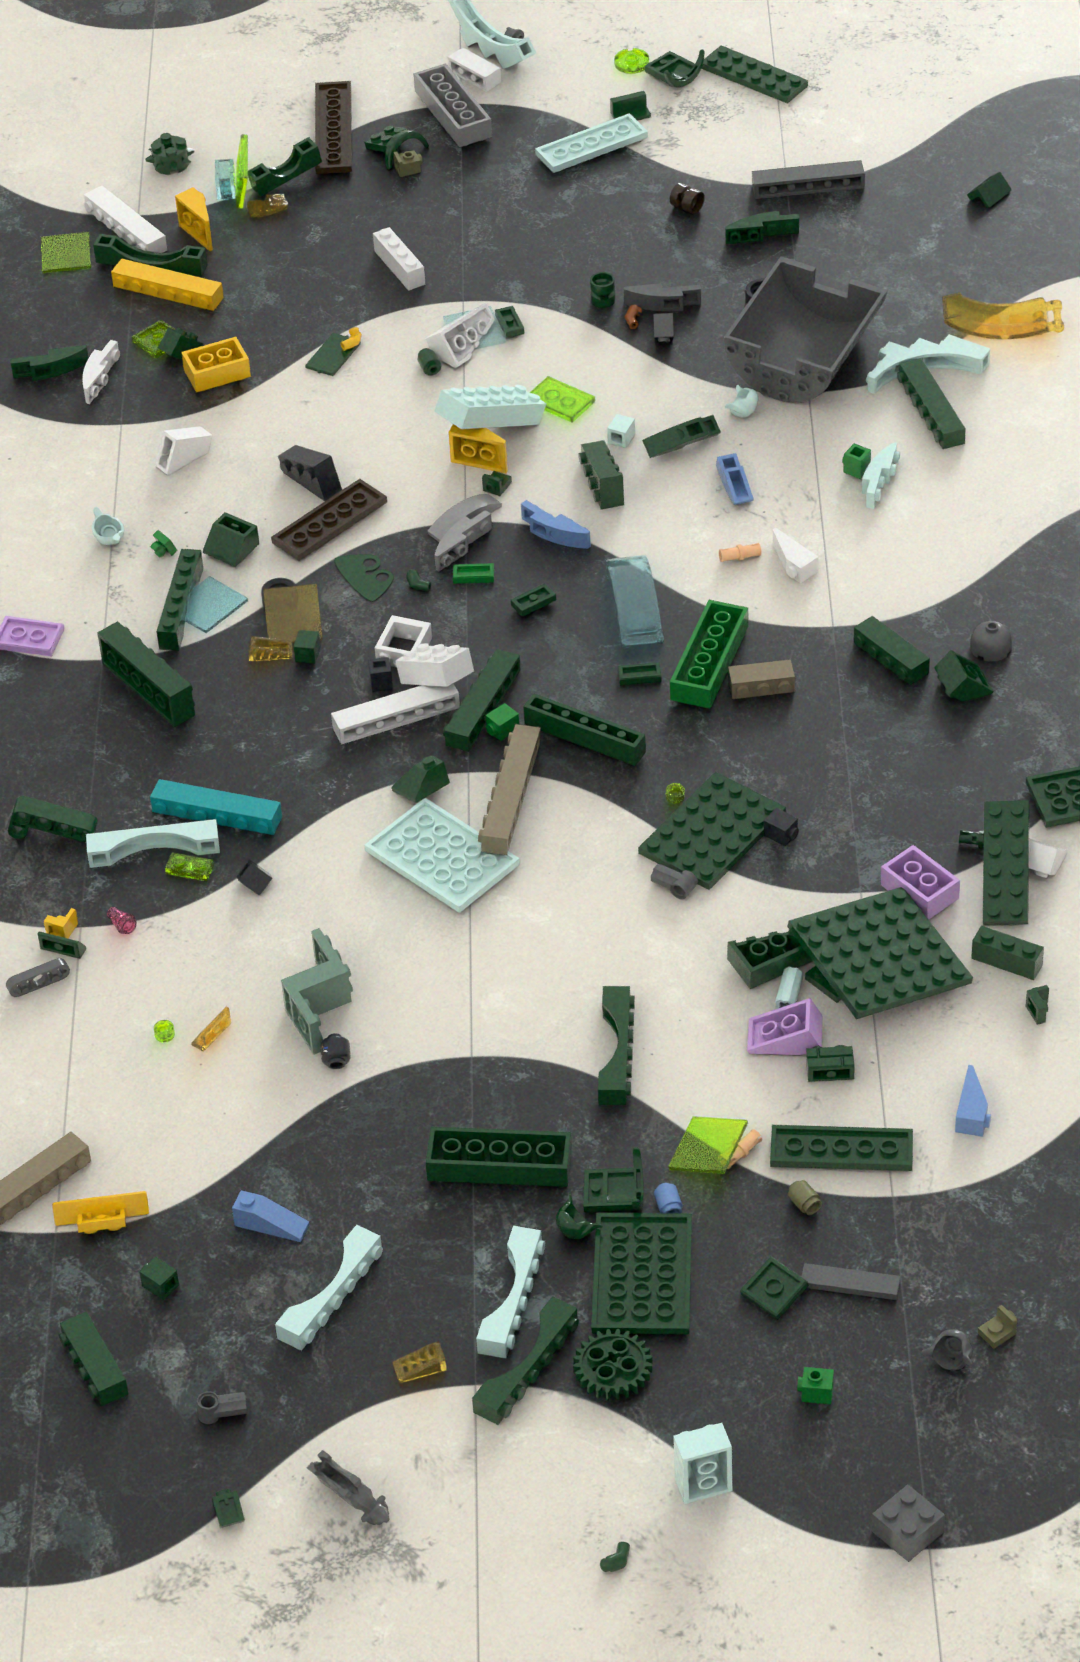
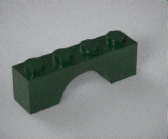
(303, 157)

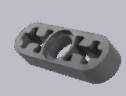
(26, 987)

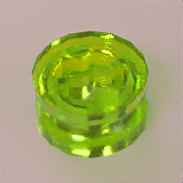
(675, 787)
(164, 1035)

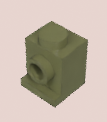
(407, 163)

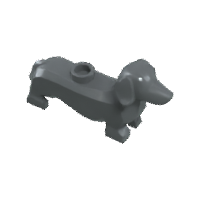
(350, 1489)

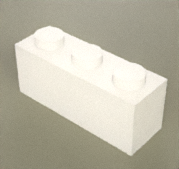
(474, 69)

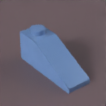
(973, 1107)
(265, 1216)

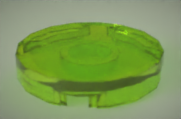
(631, 61)

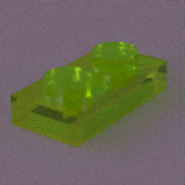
(189, 866)

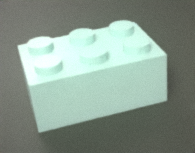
(703, 1463)

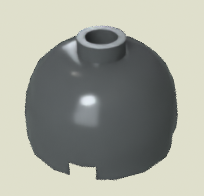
(991, 641)

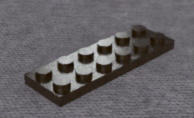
(329, 519)

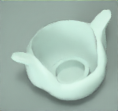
(744, 402)
(106, 528)

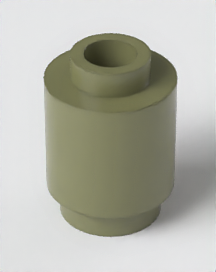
(804, 1197)

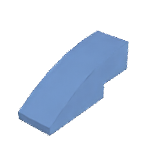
(734, 479)

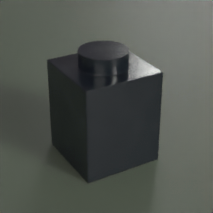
(781, 827)

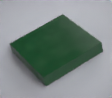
(774, 1288)

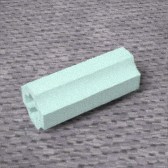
(789, 987)

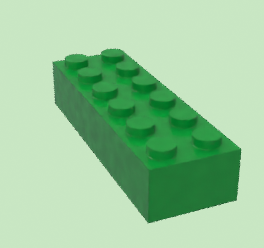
(709, 653)

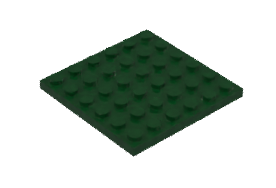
(879, 952)

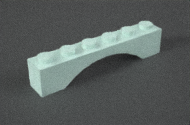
(111, 846)
(303, 1320)
(498, 1329)

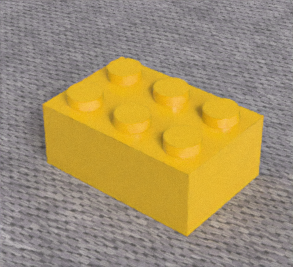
(216, 364)

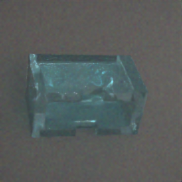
(225, 179)

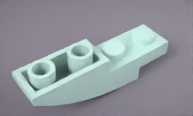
(879, 472)

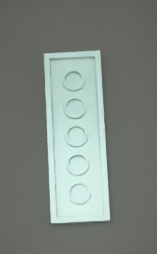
(591, 143)

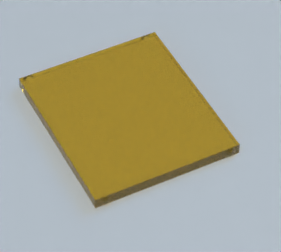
(292, 610)

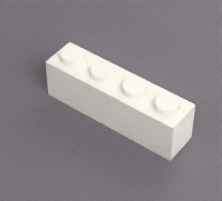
(399, 258)

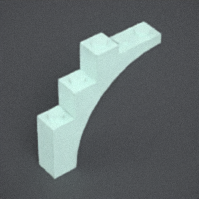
(491, 41)
(949, 354)

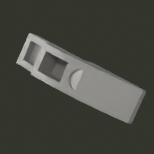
(456, 540)

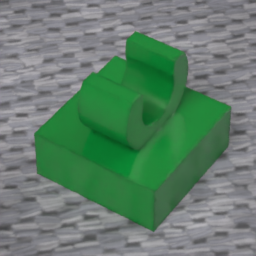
(162, 544)

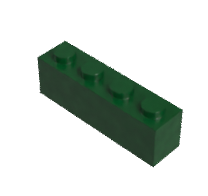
(891, 650)
(93, 1358)

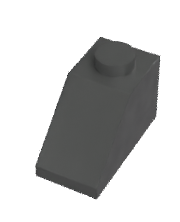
(663, 327)

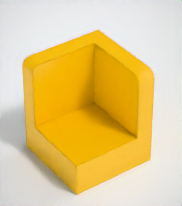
(61, 925)

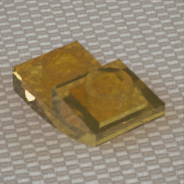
(273, 204)

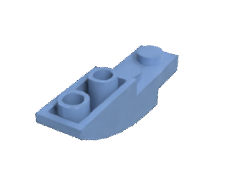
(555, 529)

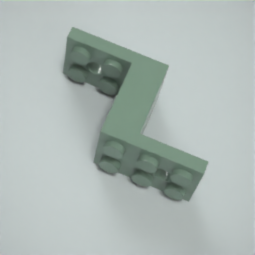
(317, 990)

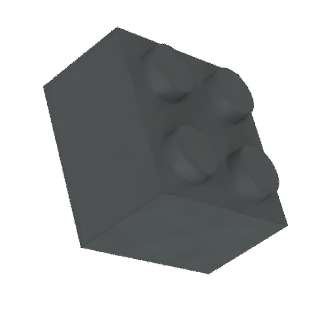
(908, 1523)

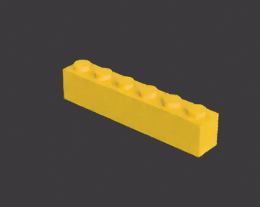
(167, 284)

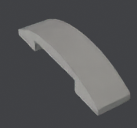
(468, 507)

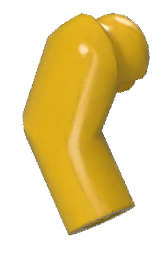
(353, 340)

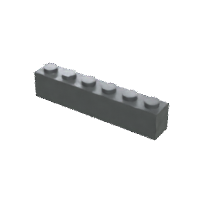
(808, 179)

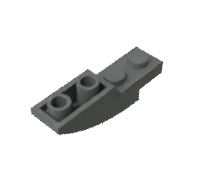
(656, 298)

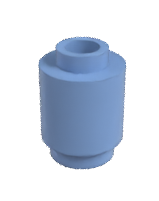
(668, 1198)

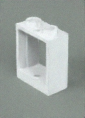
(402, 628)

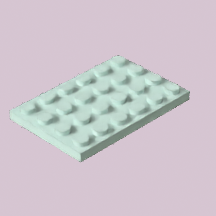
(440, 855)

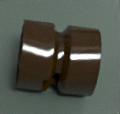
(687, 198)

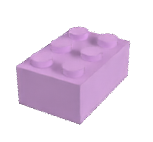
(923, 879)

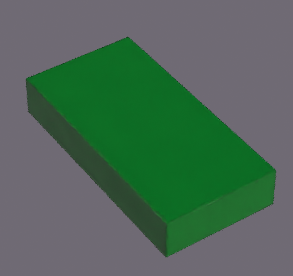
(473, 573)

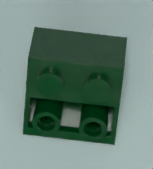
(231, 539)

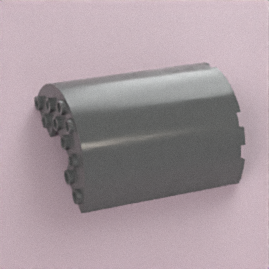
(798, 331)

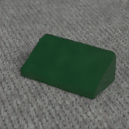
(61, 945)

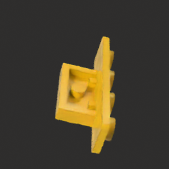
(101, 1212)

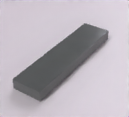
(851, 1281)

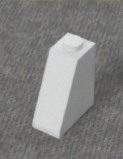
(181, 448)

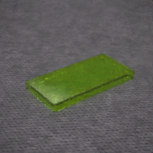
(241, 171)

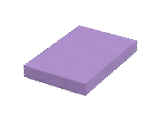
(30, 635)

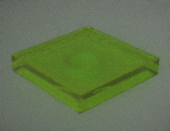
(151, 337)

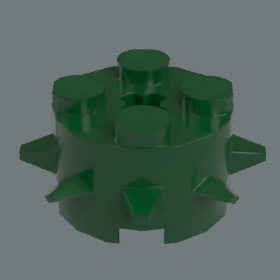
(169, 154)

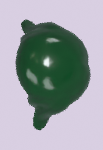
(572, 1223)

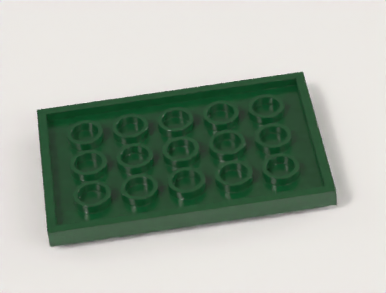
(710, 830)
(642, 1273)

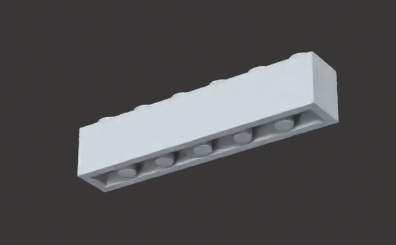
(124, 221)
(393, 711)

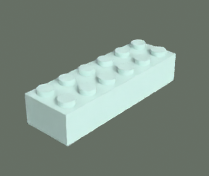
(490, 407)

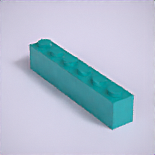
(211, 804)

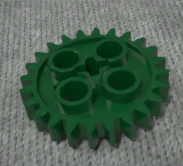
(612, 1358)

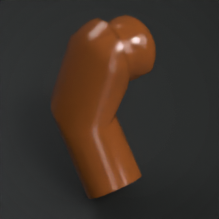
(630, 315)

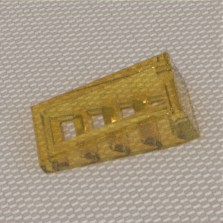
(263, 649)
(426, 1353)

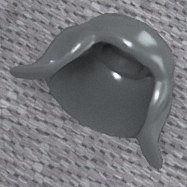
(950, 1344)

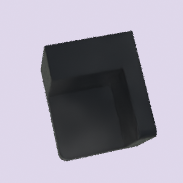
(380, 674)
(254, 877)

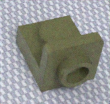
(999, 1328)

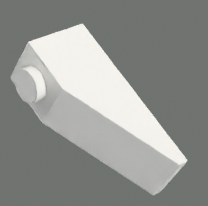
(796, 560)

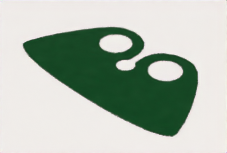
(355, 573)

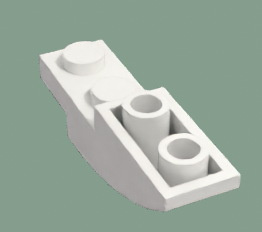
(96, 369)

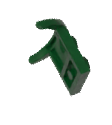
(675, 69)
(390, 140)
(615, 1187)

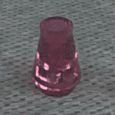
(123, 921)

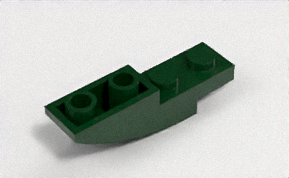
(759, 225)
(50, 365)
(681, 435)

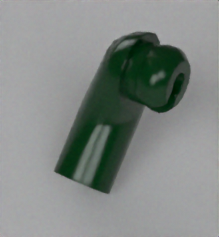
(415, 581)
(617, 1560)

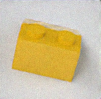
(193, 216)
(478, 448)

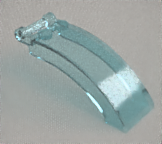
(634, 599)

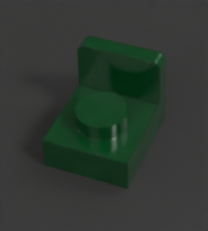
(496, 483)
(1037, 1003)
(227, 1508)

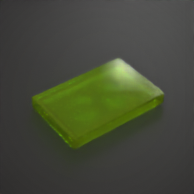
(563, 399)

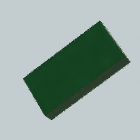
(639, 673)

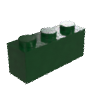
(1007, 952)

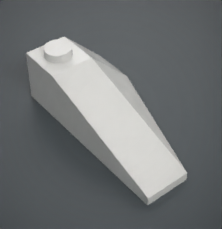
(458, 339)

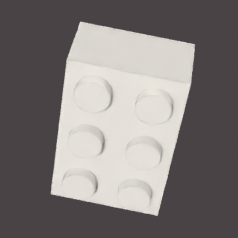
(434, 665)

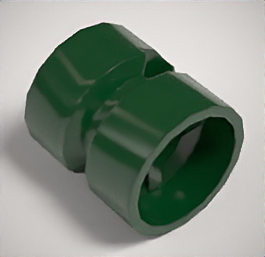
(602, 289)

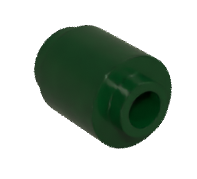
(429, 361)

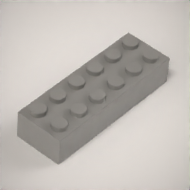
(452, 105)

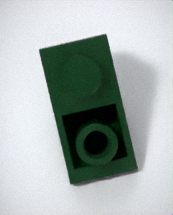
(178, 341)

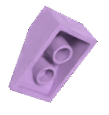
(786, 1030)

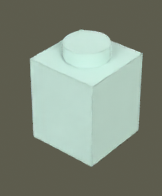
(621, 430)

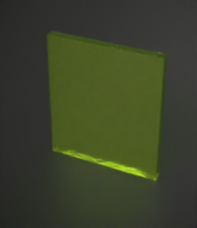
(65, 252)
(708, 1145)

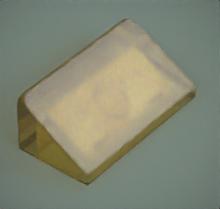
(213, 1030)

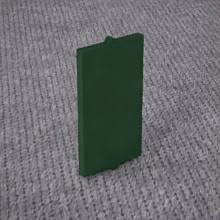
(330, 355)

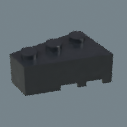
(311, 470)

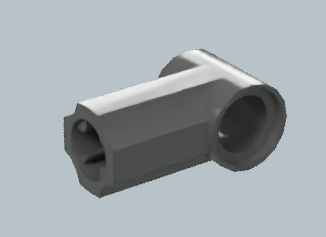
(679, 883)
(212, 1406)

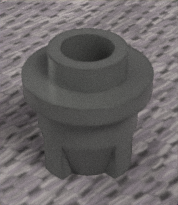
(514, 33)

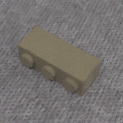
(761, 679)

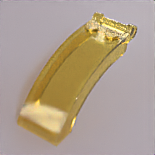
(1001, 320)

